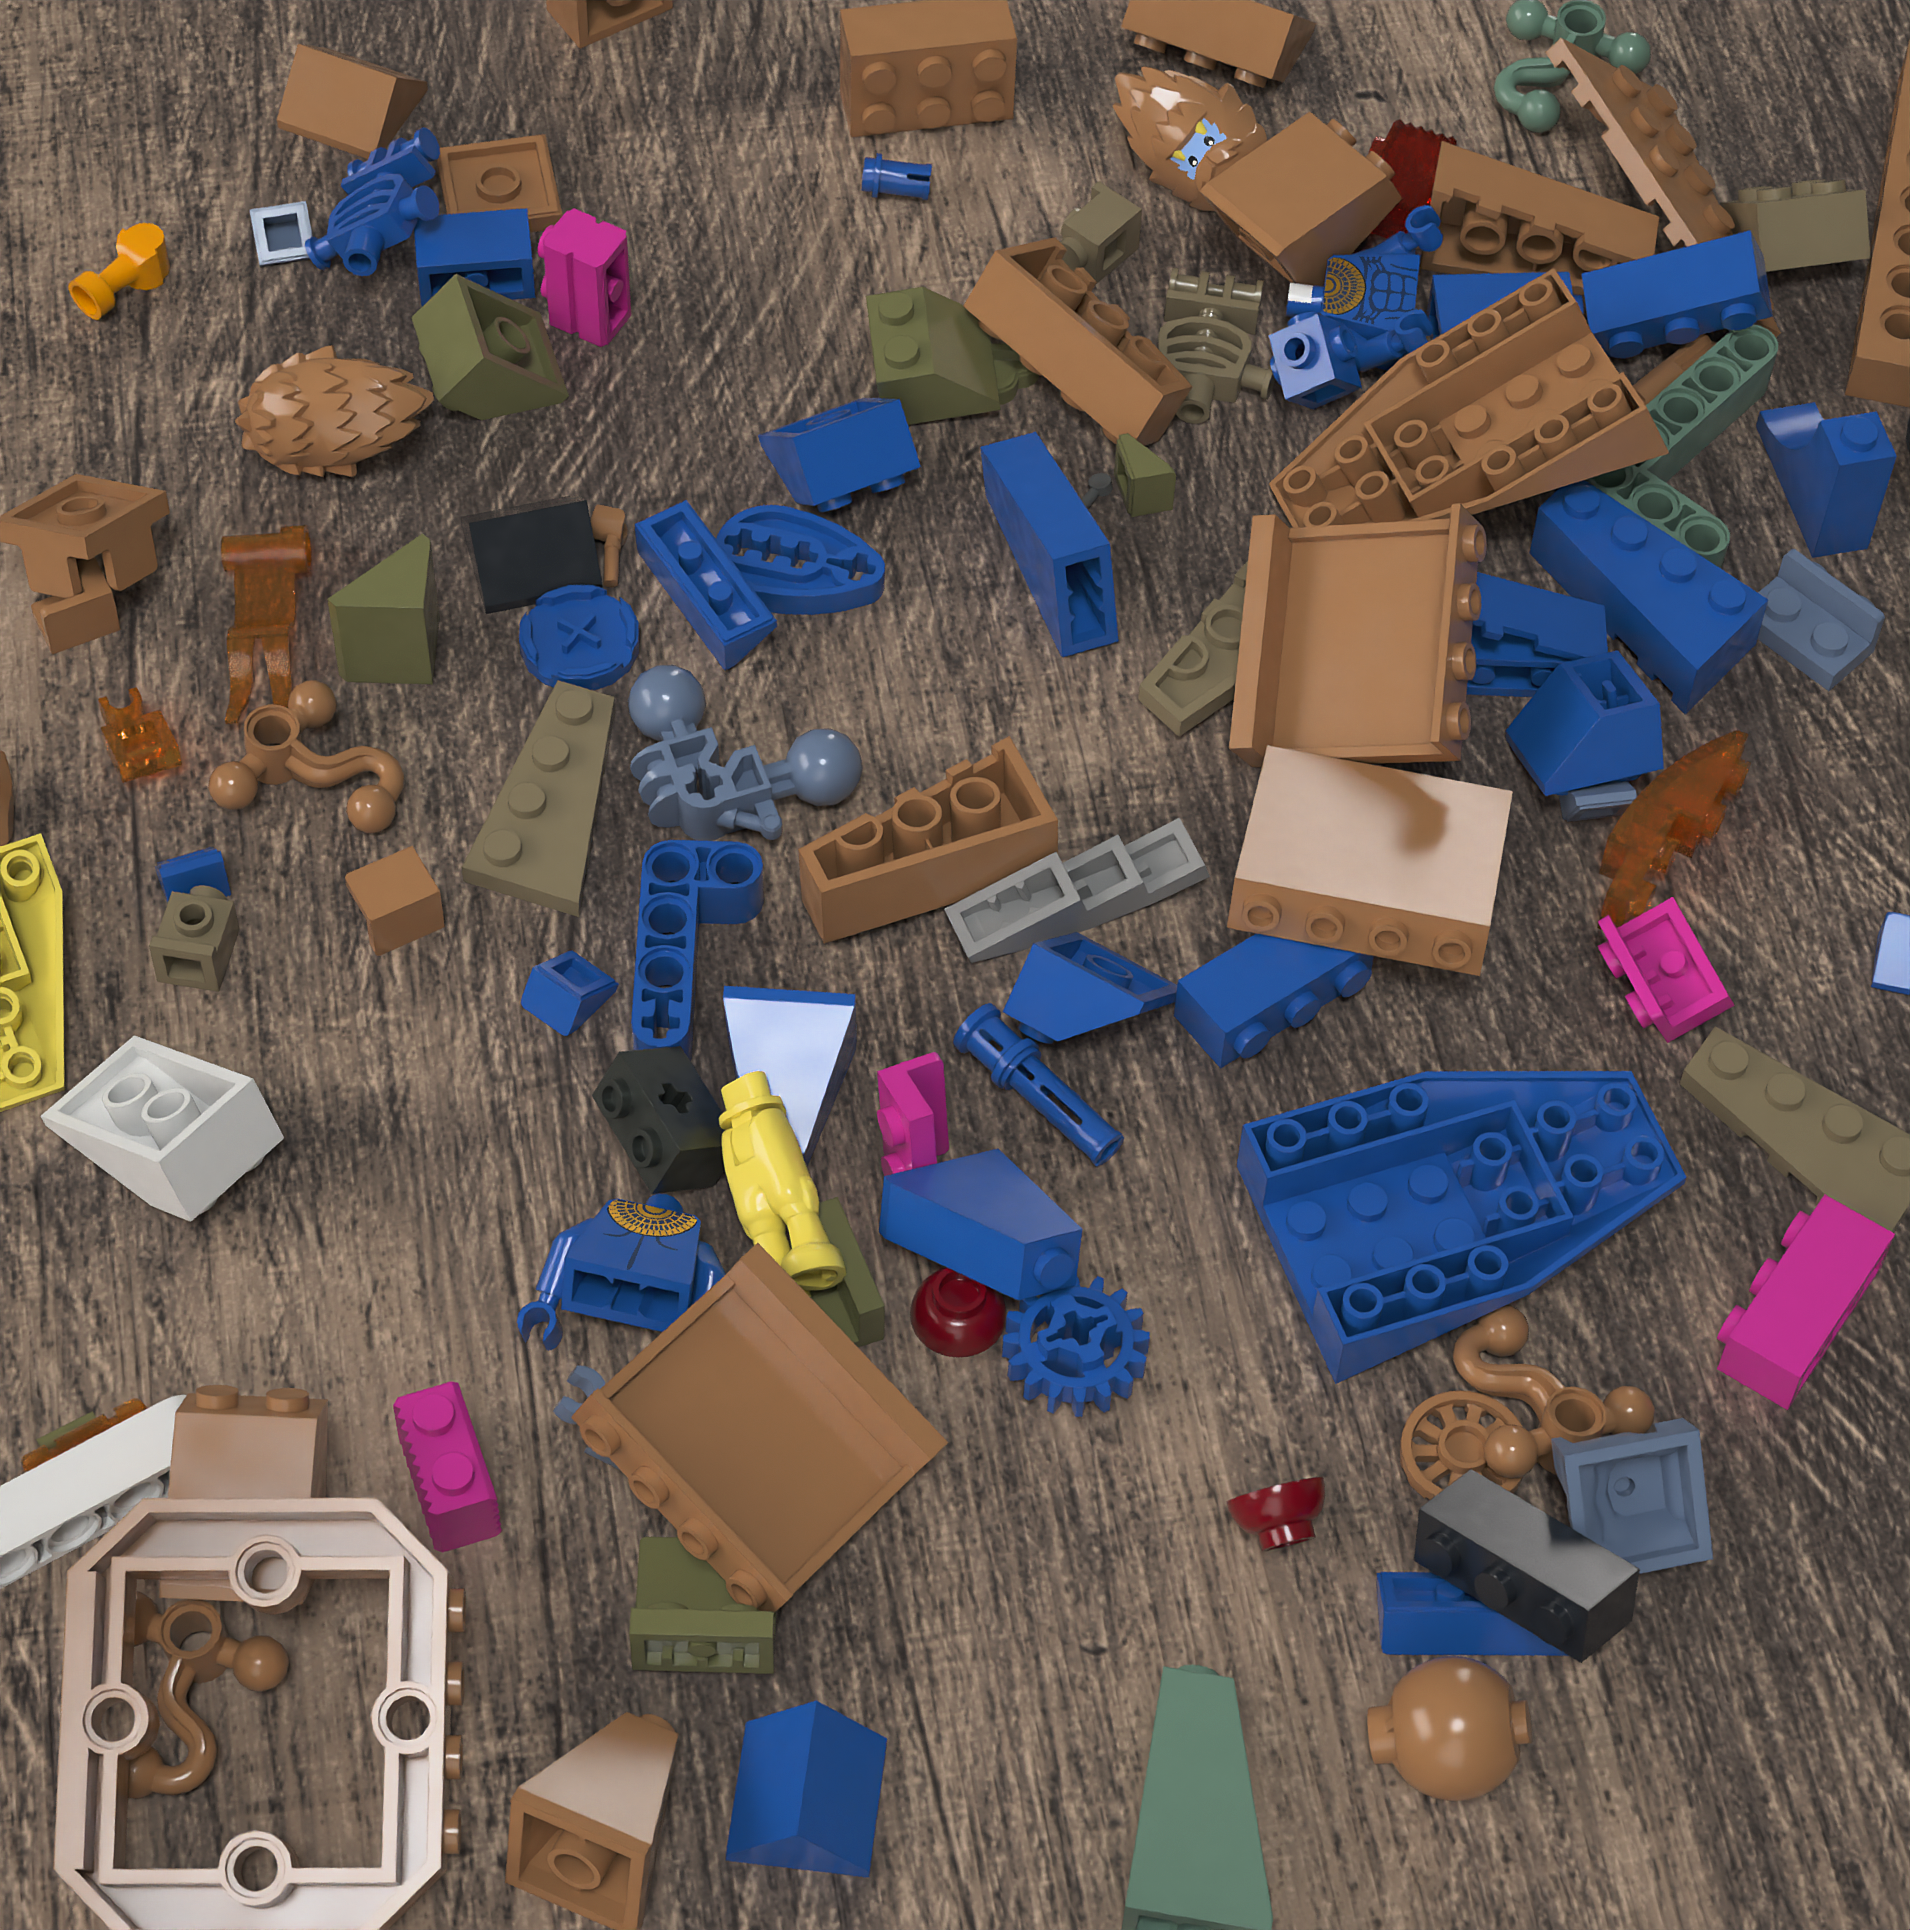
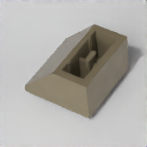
(1806, 227)

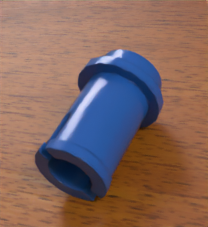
(896, 177)

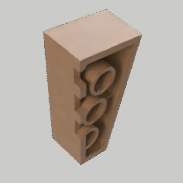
(928, 847)

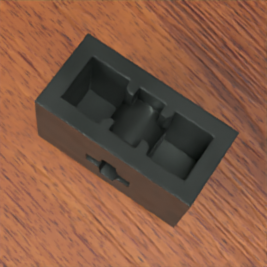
(663, 1118)

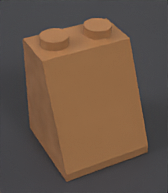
(1304, 198)
(246, 1450)

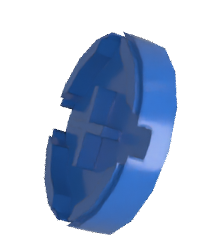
(579, 637)

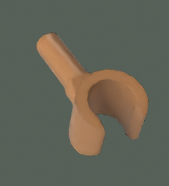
(610, 526)

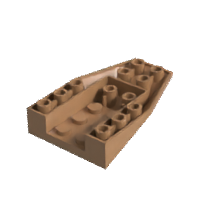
(1476, 420)

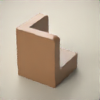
(79, 617)
(396, 900)

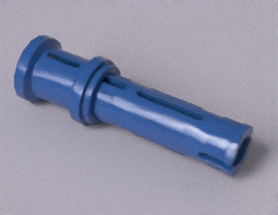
(1011, 1071)

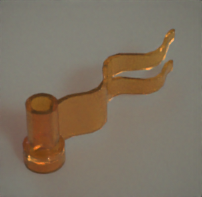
(263, 608)

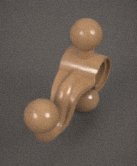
(309, 706)
(1560, 1409)
(256, 1664)

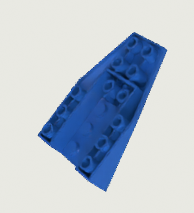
(1447, 1197)

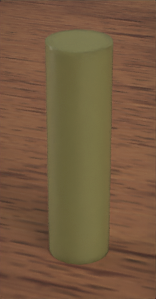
(48, 1439)

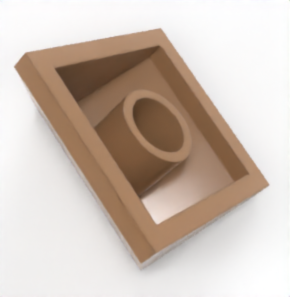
(346, 100)

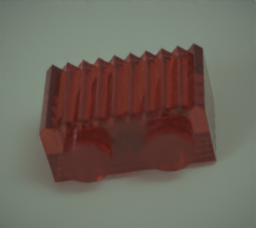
(1414, 159)

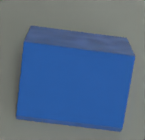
(807, 1792)

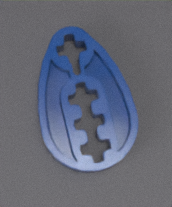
(796, 535)

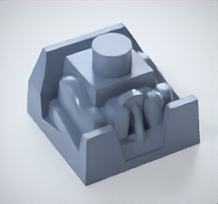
(1639, 1494)

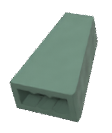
(1197, 1823)

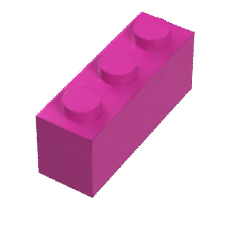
(1802, 1300)

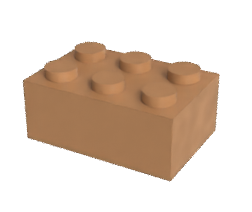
(926, 65)

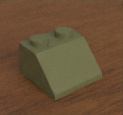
(487, 352)
(931, 355)

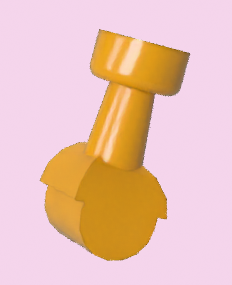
(139, 264)

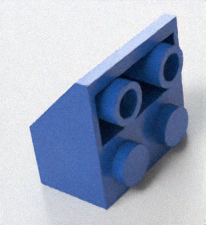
(1588, 726)

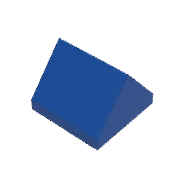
(191, 870)

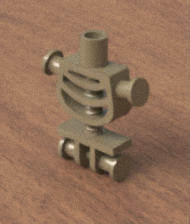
(1211, 342)

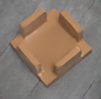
(81, 521)

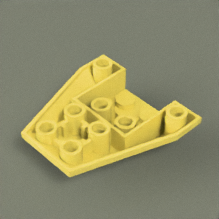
(30, 974)

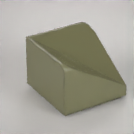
(1143, 478)

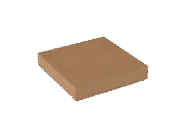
(501, 177)

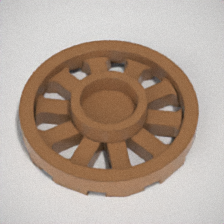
(1456, 1446)

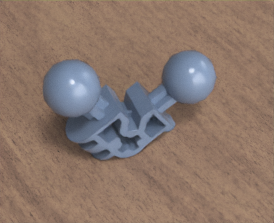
(668, 707)

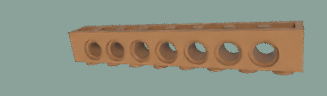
(1882, 335)

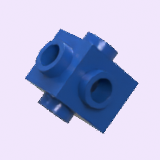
(1314, 360)

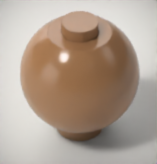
(1451, 1728)

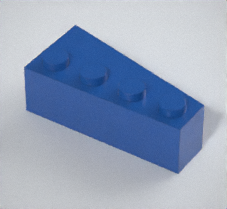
(1658, 595)

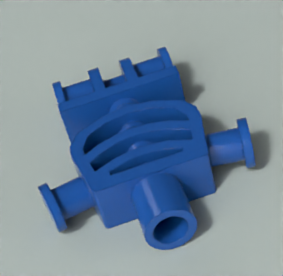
(379, 204)

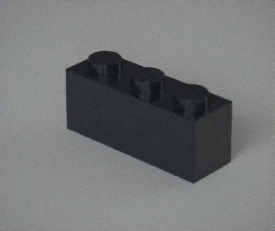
(1526, 1565)

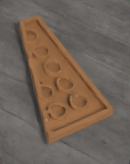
(1650, 147)

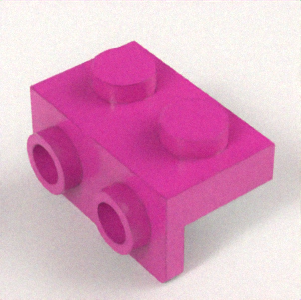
(1667, 969)
(912, 1113)

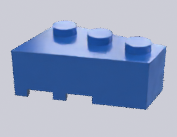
(1527, 635)

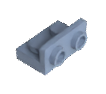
(1818, 621)

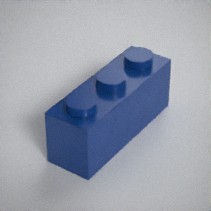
(1677, 295)
(1261, 990)

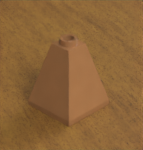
(594, 1822)

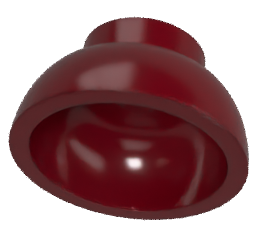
(957, 1314)
(1281, 1512)

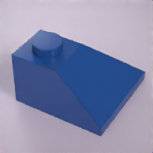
(1079, 987)

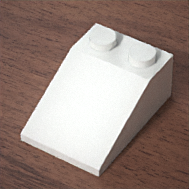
(167, 1125)

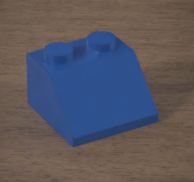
(843, 452)

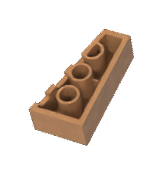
(1527, 223)
(1077, 340)

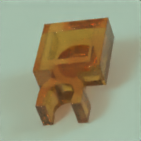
(137, 741)

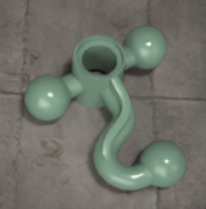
(1577, 22)

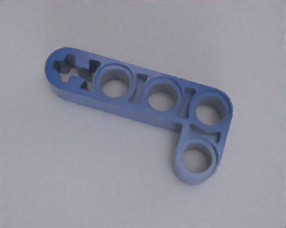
(698, 896)

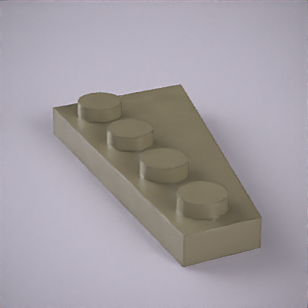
(1200, 667)
(1805, 1128)

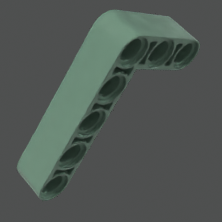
(1688, 419)

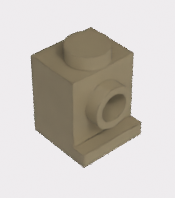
(1101, 232)
(195, 939)

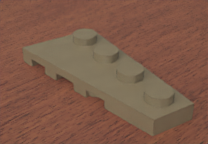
(547, 809)

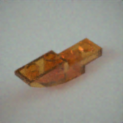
(1670, 819)

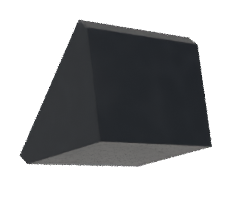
(531, 550)

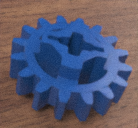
(1071, 1352)

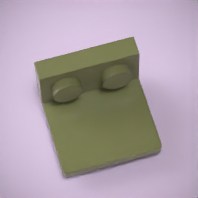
(690, 1620)

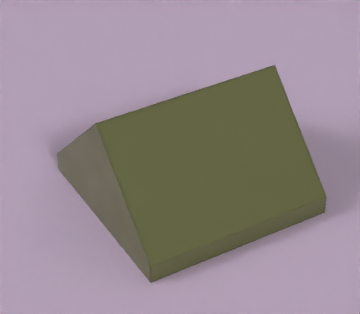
(389, 620)

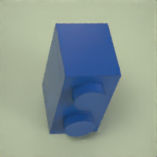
(479, 246)

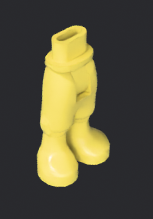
(774, 1184)

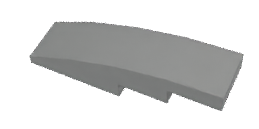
(1077, 894)

